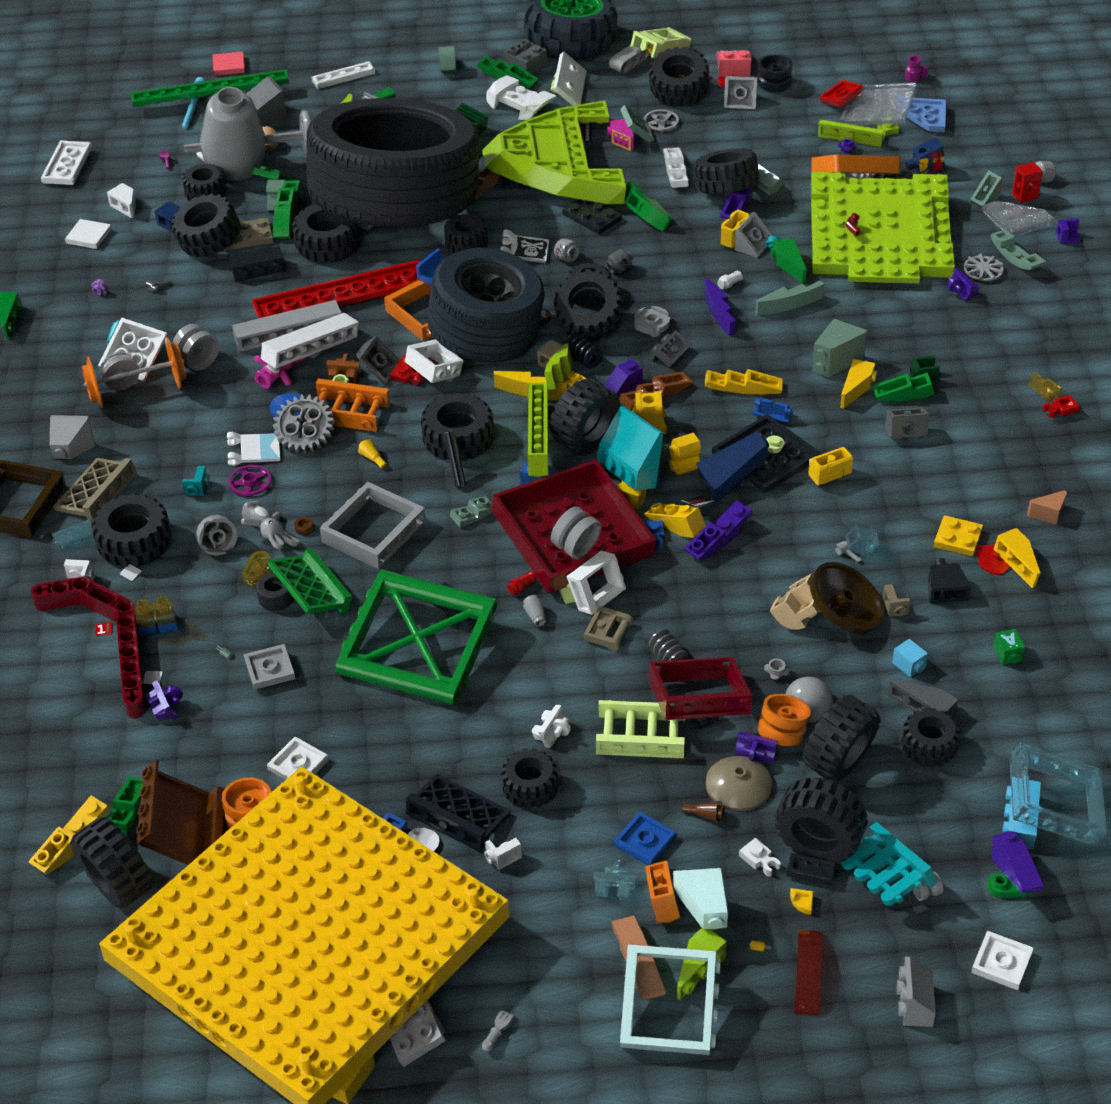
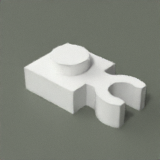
(759, 855)

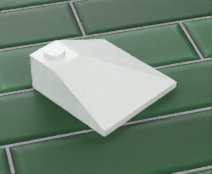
(137, 340)

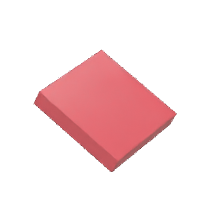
(228, 63)

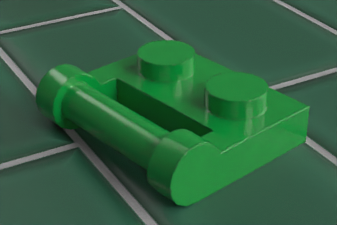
(267, 174)

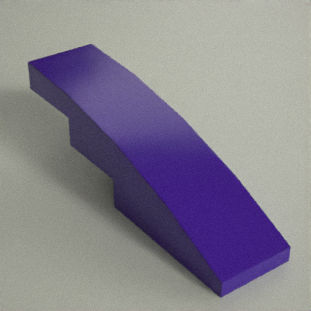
(717, 303)

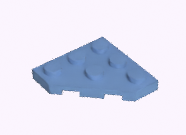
(928, 114)

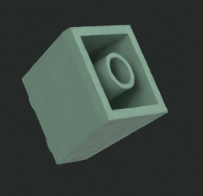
(838, 348)

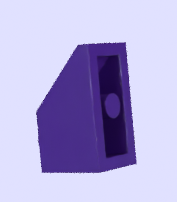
(625, 377)

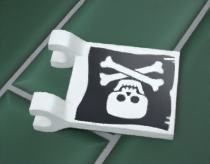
(526, 247)

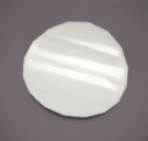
(426, 837)

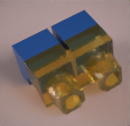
(155, 613)

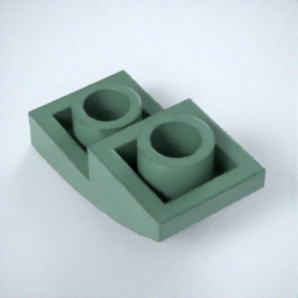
(475, 511)

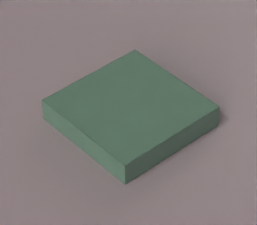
(637, 124)

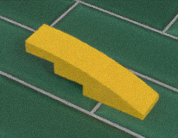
(748, 383)
(519, 384)

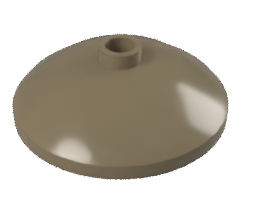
(739, 783)

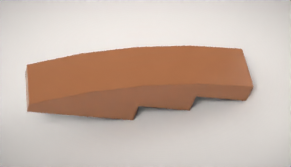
(647, 977)

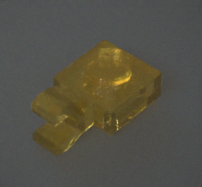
(1045, 388)

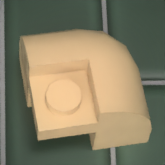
(796, 605)

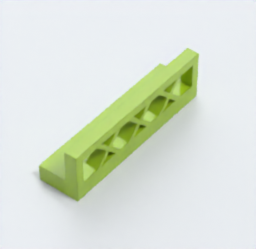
(857, 134)

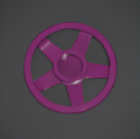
(249, 480)

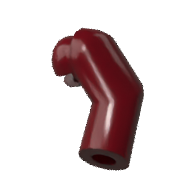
(852, 223)

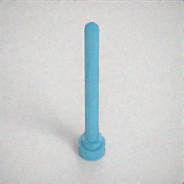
(193, 103)

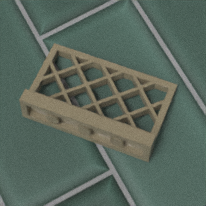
(114, 484)

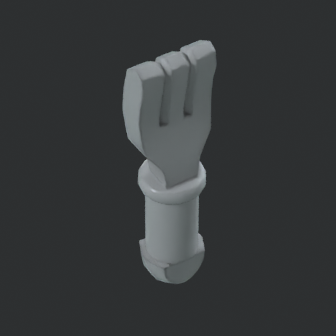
(501, 1023)

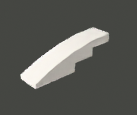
(675, 167)

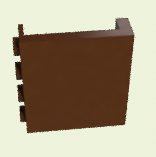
(177, 816)

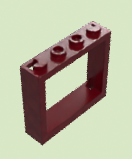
(700, 705)

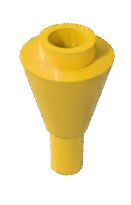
(368, 449)

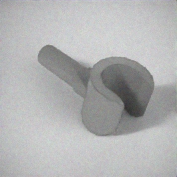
(842, 548)

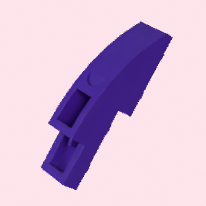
(717, 535)

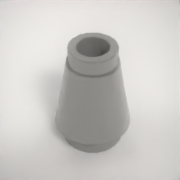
(534, 608)

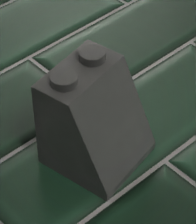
(268, 101)

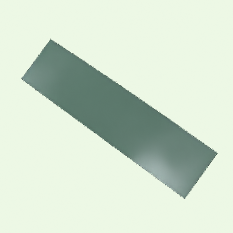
(785, 300)

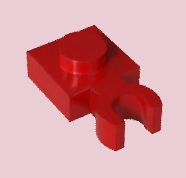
(1063, 406)

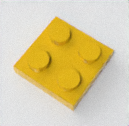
(958, 535)

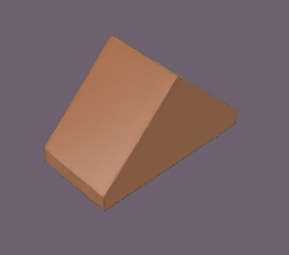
(1047, 507)

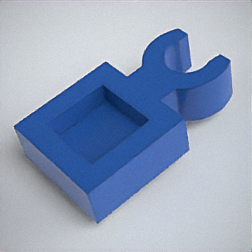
(657, 531)

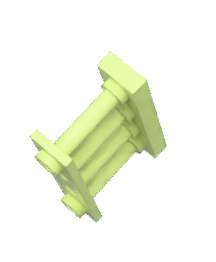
(632, 744)

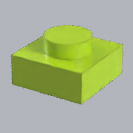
(889, 128)

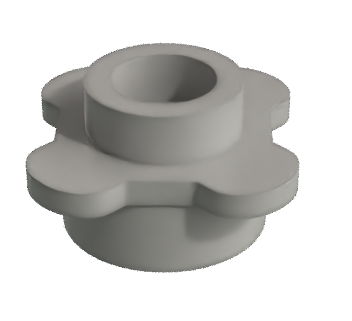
(776, 669)

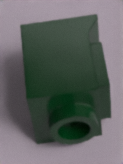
(923, 365)

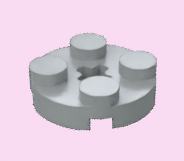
(645, 323)

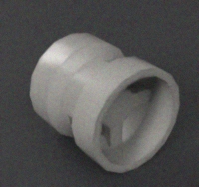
(924, 892)

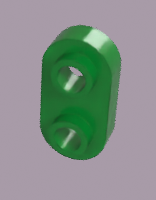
(1003, 890)

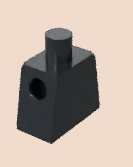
(947, 582)

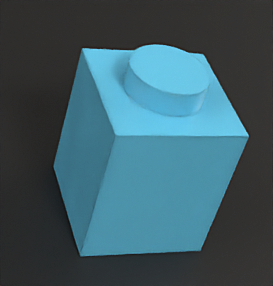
(910, 658)

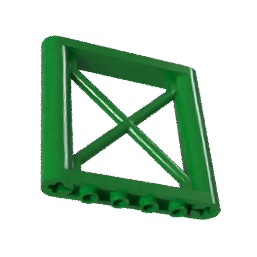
(395, 585)

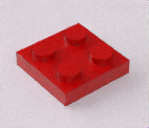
(841, 93)

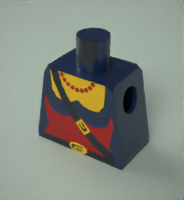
(927, 158)

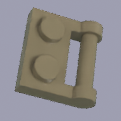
(601, 625)

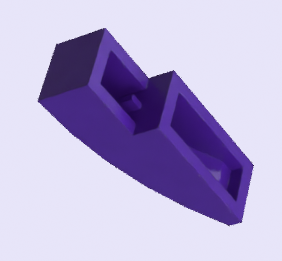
(737, 201)

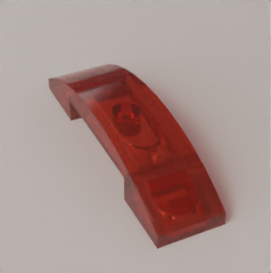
(808, 972)

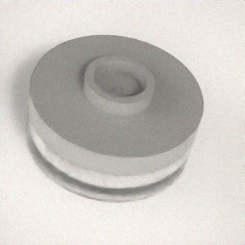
(117, 364)

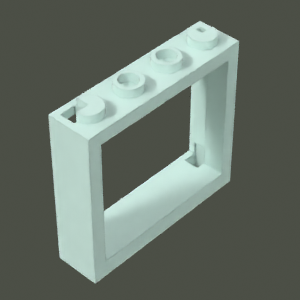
(710, 1017)

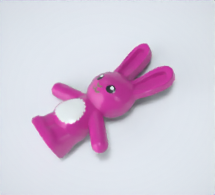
(268, 374)

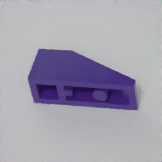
(1015, 862)

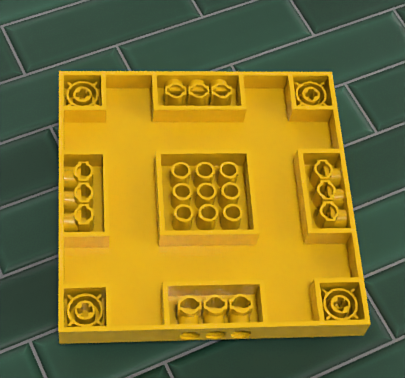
(305, 936)

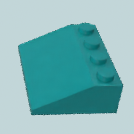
(631, 449)

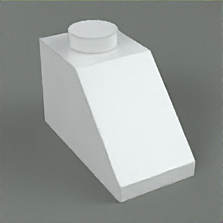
(123, 199)

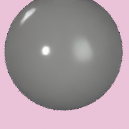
(814, 694)

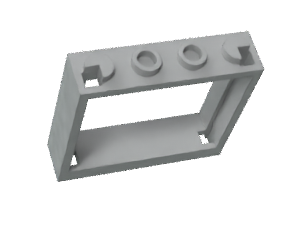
(391, 544)

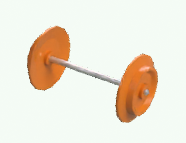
(175, 362)

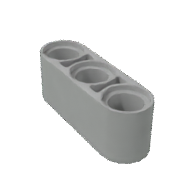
(628, 59)

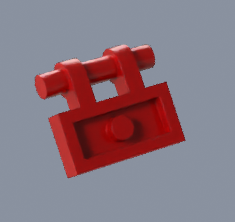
(404, 372)

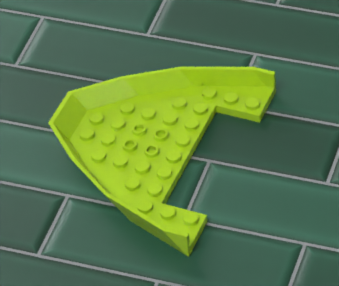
(552, 158)

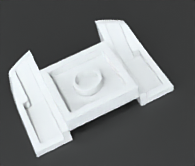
(510, 93)

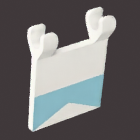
(253, 448)

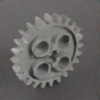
(288, 422)

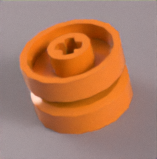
(784, 719)
(242, 797)

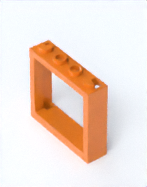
(404, 297)

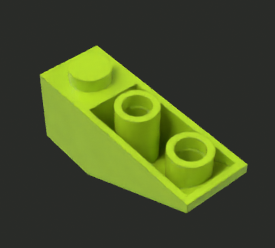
(693, 970)

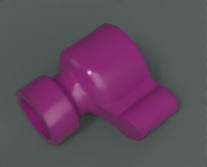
(914, 70)

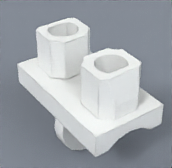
(553, 726)

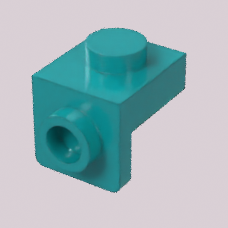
(197, 486)

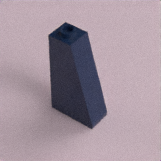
(731, 465)

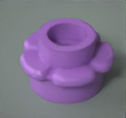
(99, 287)

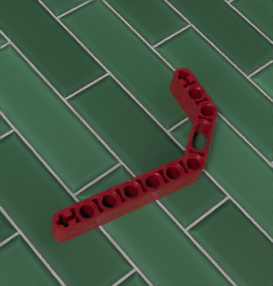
(120, 610)

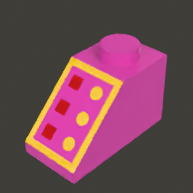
(621, 134)

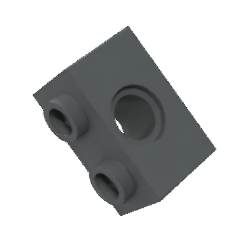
(898, 418)

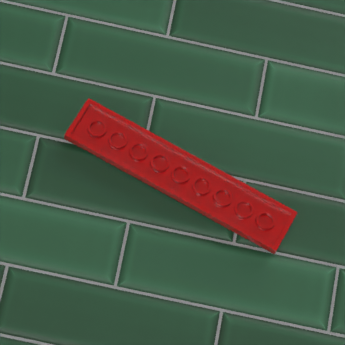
(343, 290)

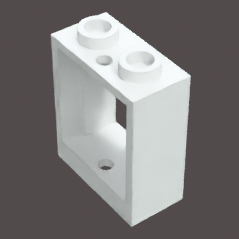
(448, 366)
(580, 588)

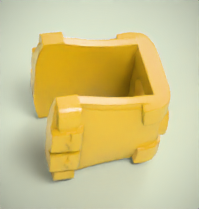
(651, 409)

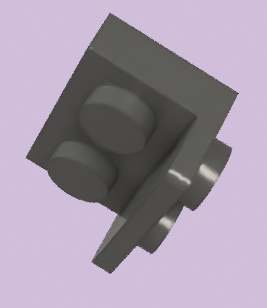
(671, 349)

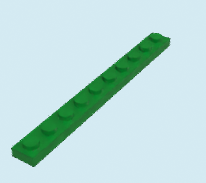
(205, 88)

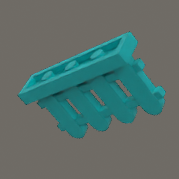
(892, 849)

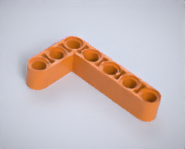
(857, 164)

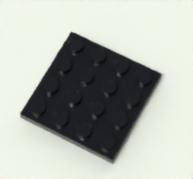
(777, 466)

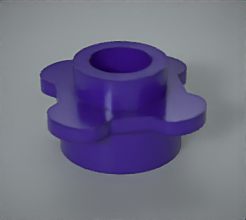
(847, 146)

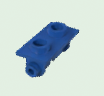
(780, 412)

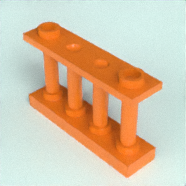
(358, 395)

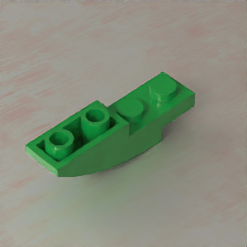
(646, 208)
(285, 209)

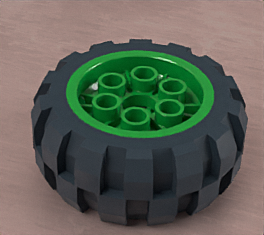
(571, 26)

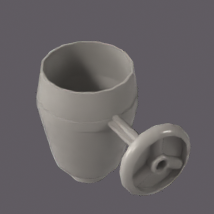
(235, 137)

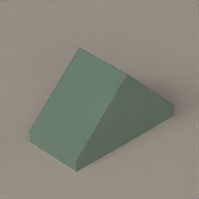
(988, 190)

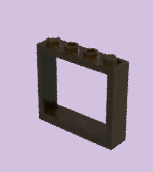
(54, 485)

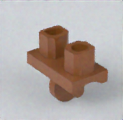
(345, 367)

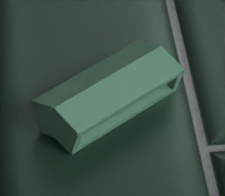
(767, 181)

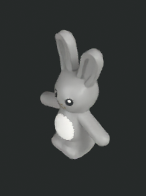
(271, 528)

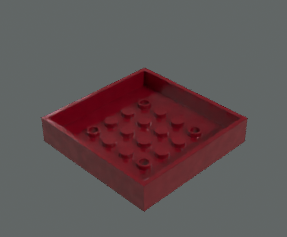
(548, 499)

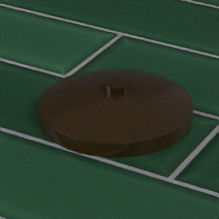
(846, 598)

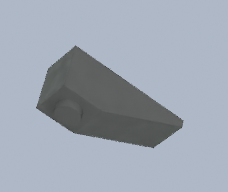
(921, 696)

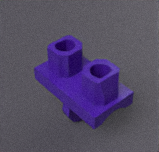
(962, 285)
(166, 698)
(756, 747)

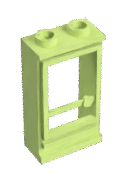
(661, 38)

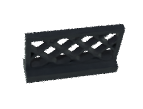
(449, 821)

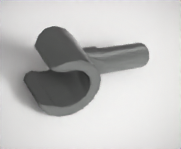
(154, 287)

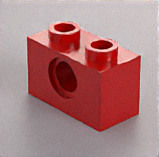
(1027, 182)

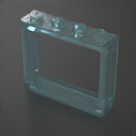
(1064, 768)

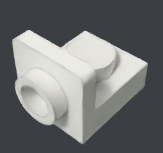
(78, 568)
(504, 854)

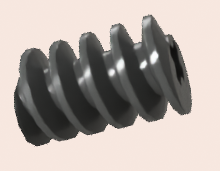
(666, 647)

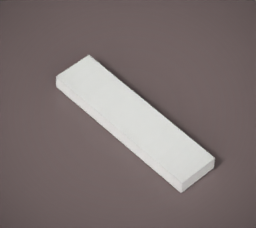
(343, 75)

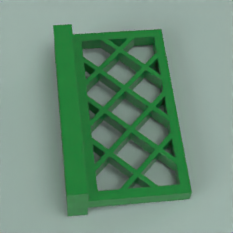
(320, 576)

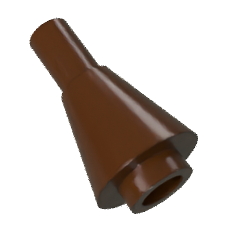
(711, 810)

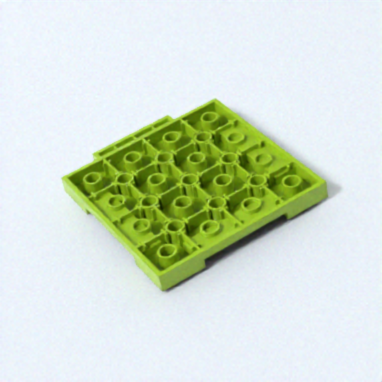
(900, 226)

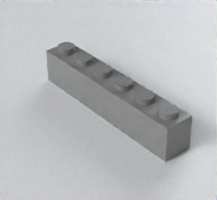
(255, 332)

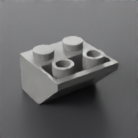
(916, 994)

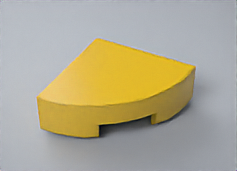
(802, 900)

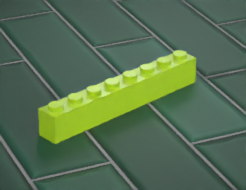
(538, 429)

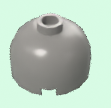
(216, 534)

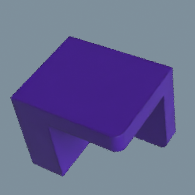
(1067, 231)

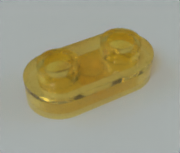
(255, 567)

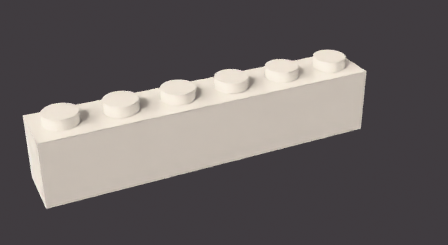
(309, 340)

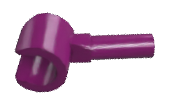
(164, 156)

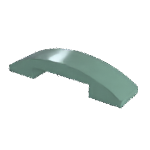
(1013, 253)

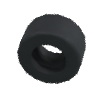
(268, 598)

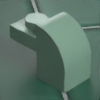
(447, 59)
(272, 190)

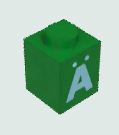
(1009, 647)

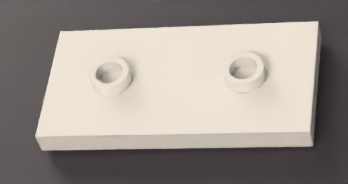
(569, 79)
(66, 162)

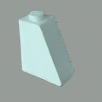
(703, 896)

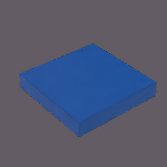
(645, 839)

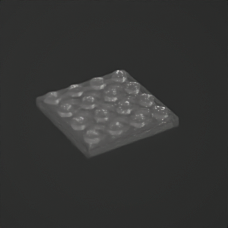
(880, 105)

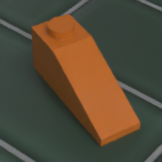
(662, 892)

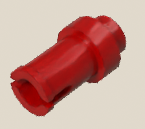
(518, 585)

